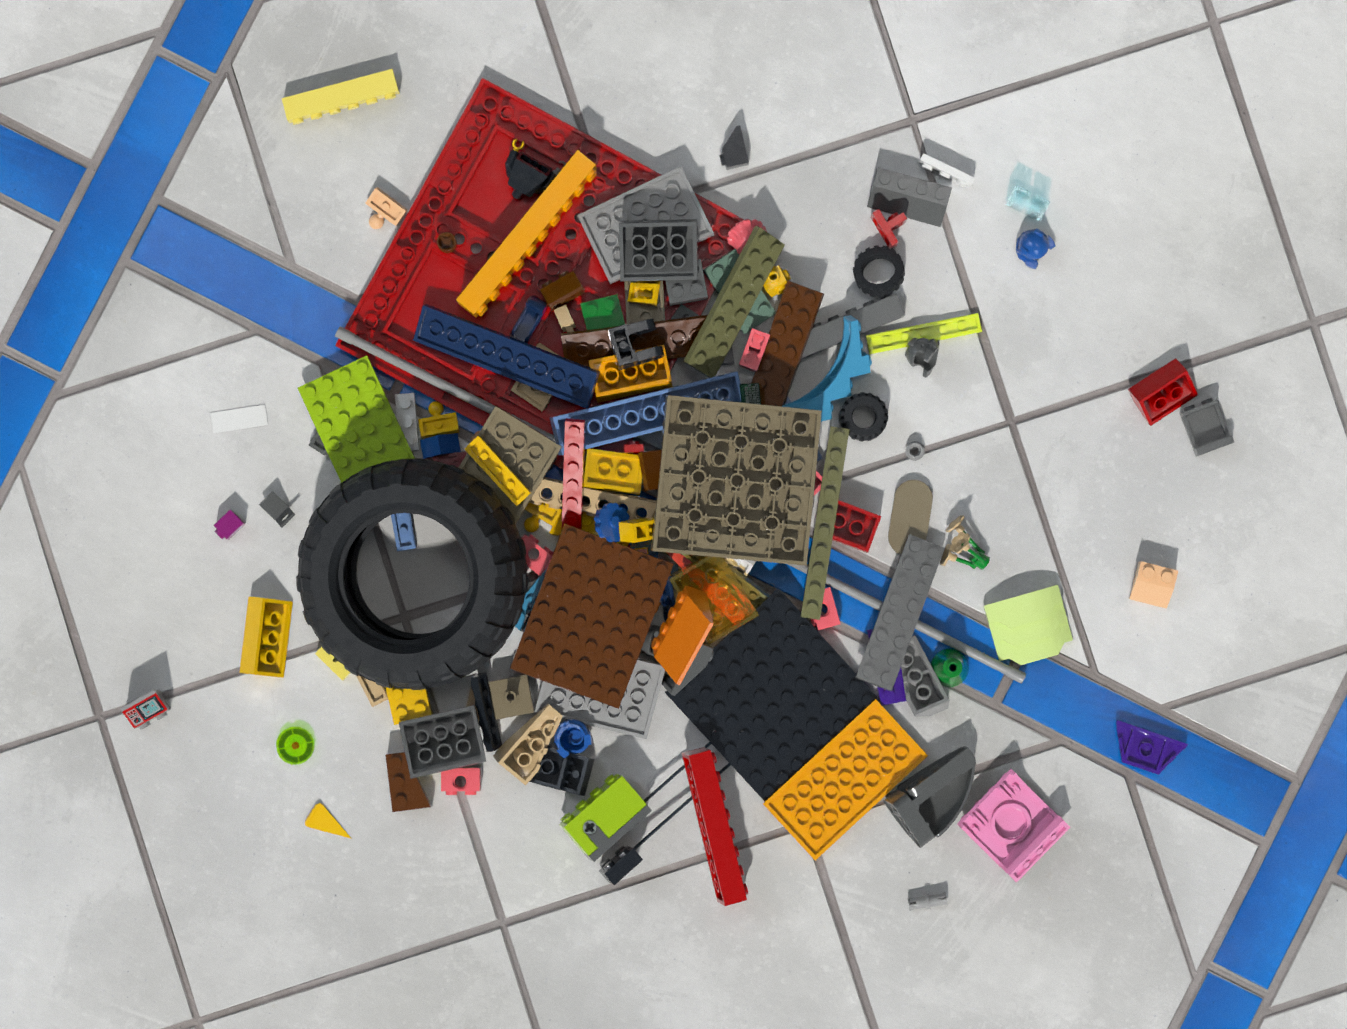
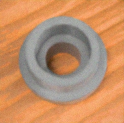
(919, 446)

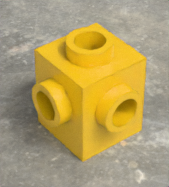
(776, 281)

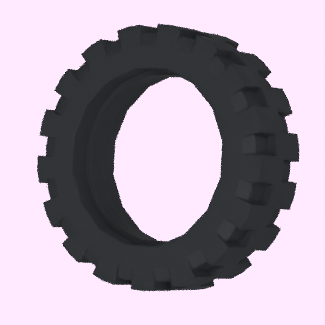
(882, 288)

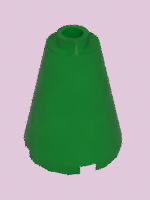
(941, 663)

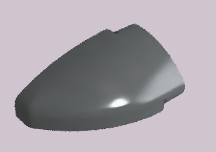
(933, 796)

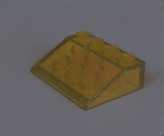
(725, 595)

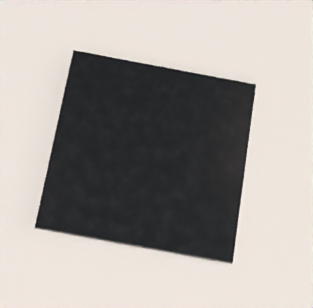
(773, 695)

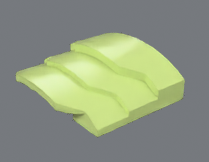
(1029, 626)

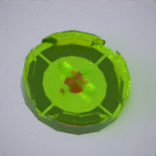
(295, 745)

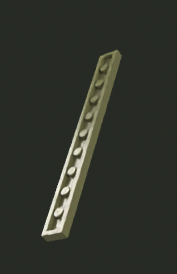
(825, 523)

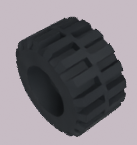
(875, 404)

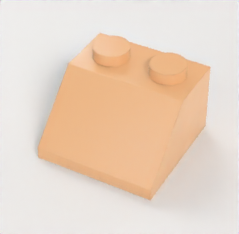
(1153, 584)

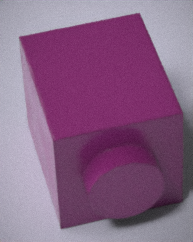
(228, 525)

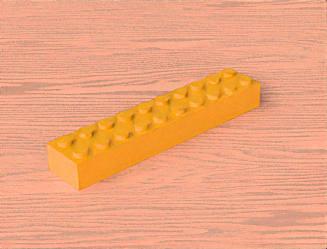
(526, 234)

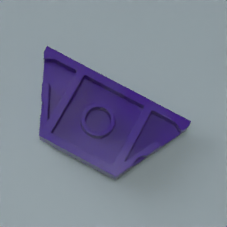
(1146, 748)

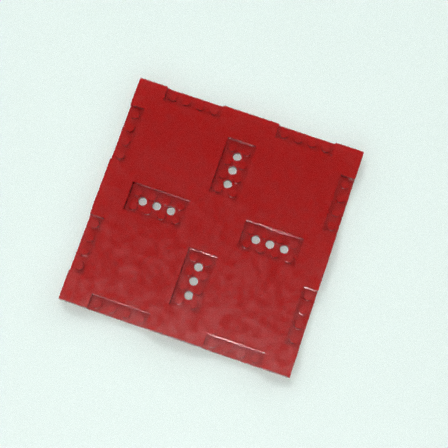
(472, 198)

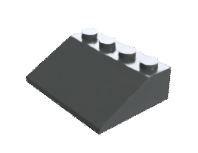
(658, 250)
(442, 741)

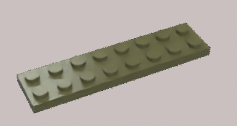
(734, 302)

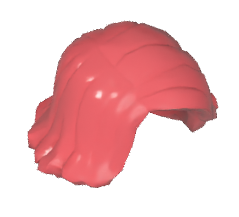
(740, 233)

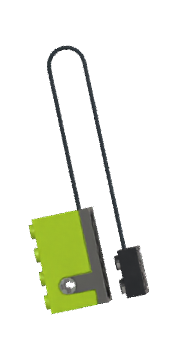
(611, 815)

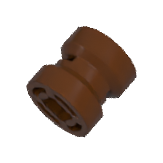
(446, 242)

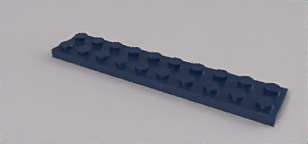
(506, 356)

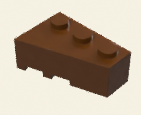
(404, 791)

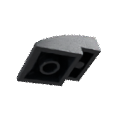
(564, 774)

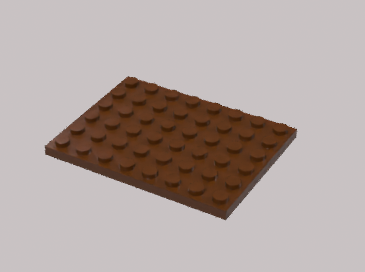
(591, 616)

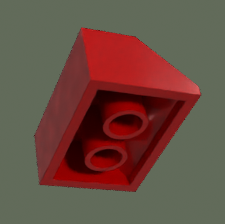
(1163, 391)

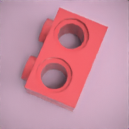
(754, 350)

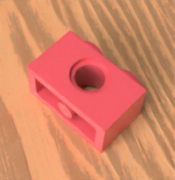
(541, 563)
(831, 617)
(472, 777)

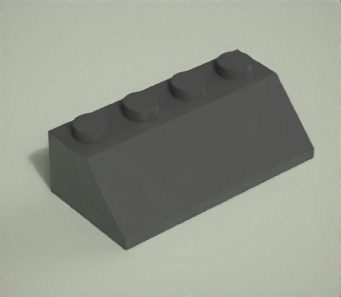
(913, 196)

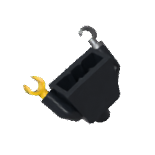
(527, 173)

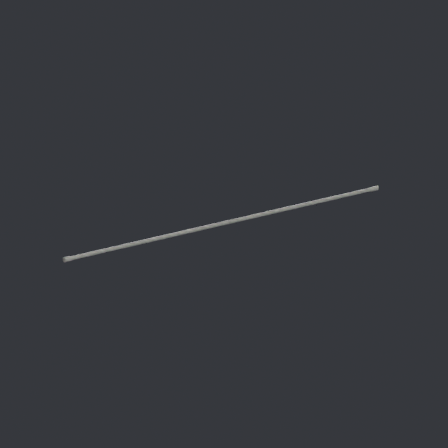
(352, 338)

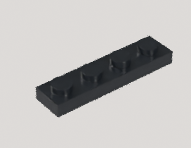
(486, 712)

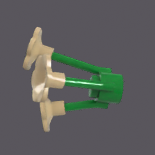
(961, 542)

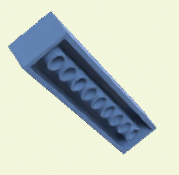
(642, 412)

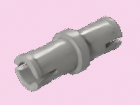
(927, 901)

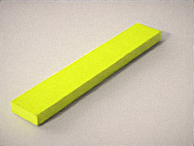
(934, 330)

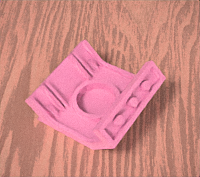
(1013, 825)

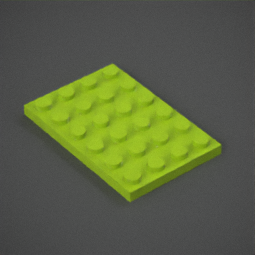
(354, 418)

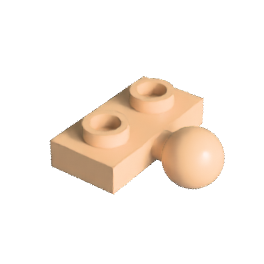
(386, 208)

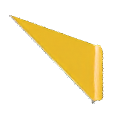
(322, 820)

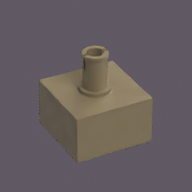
(511, 697)

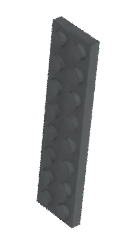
(899, 612)

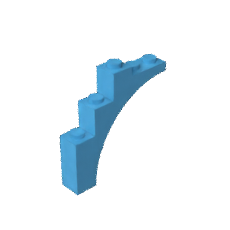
(837, 383)

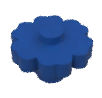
(608, 521)

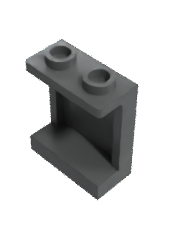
(1206, 427)

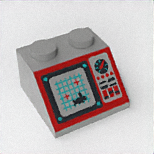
(146, 709)

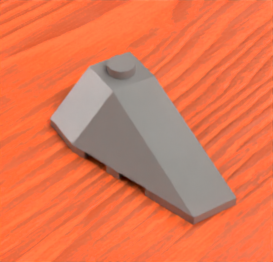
(921, 683)

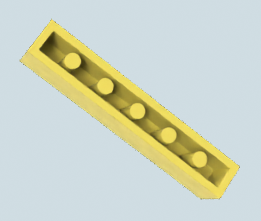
(340, 96)

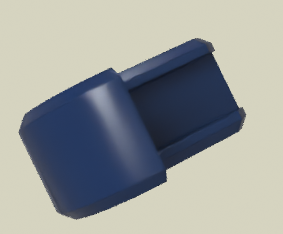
(529, 319)

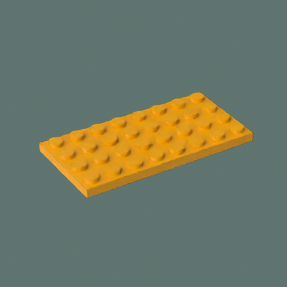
(845, 779)

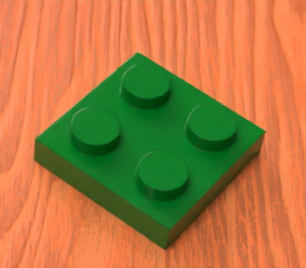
(602, 313)

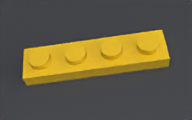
(497, 470)

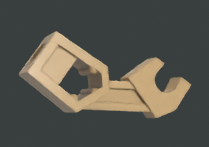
(565, 319)

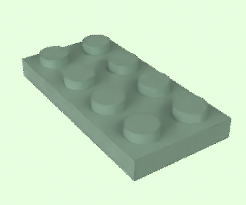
(718, 274)

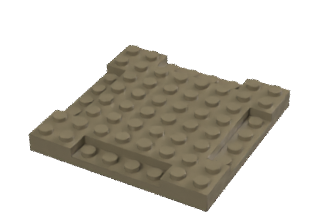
(736, 480)

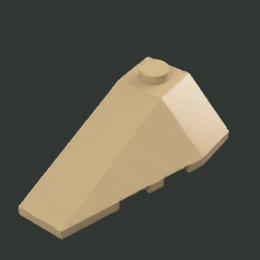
(527, 746)

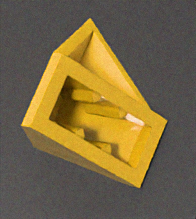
(644, 292)

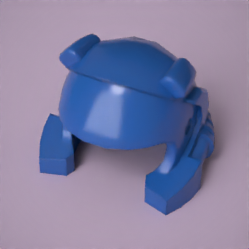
(1033, 246)
(572, 737)

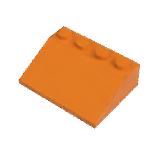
(683, 633)

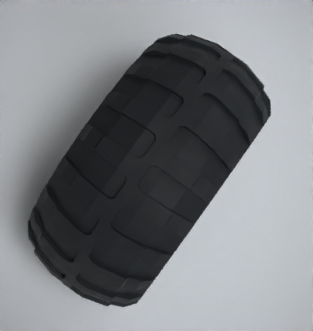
(331, 585)

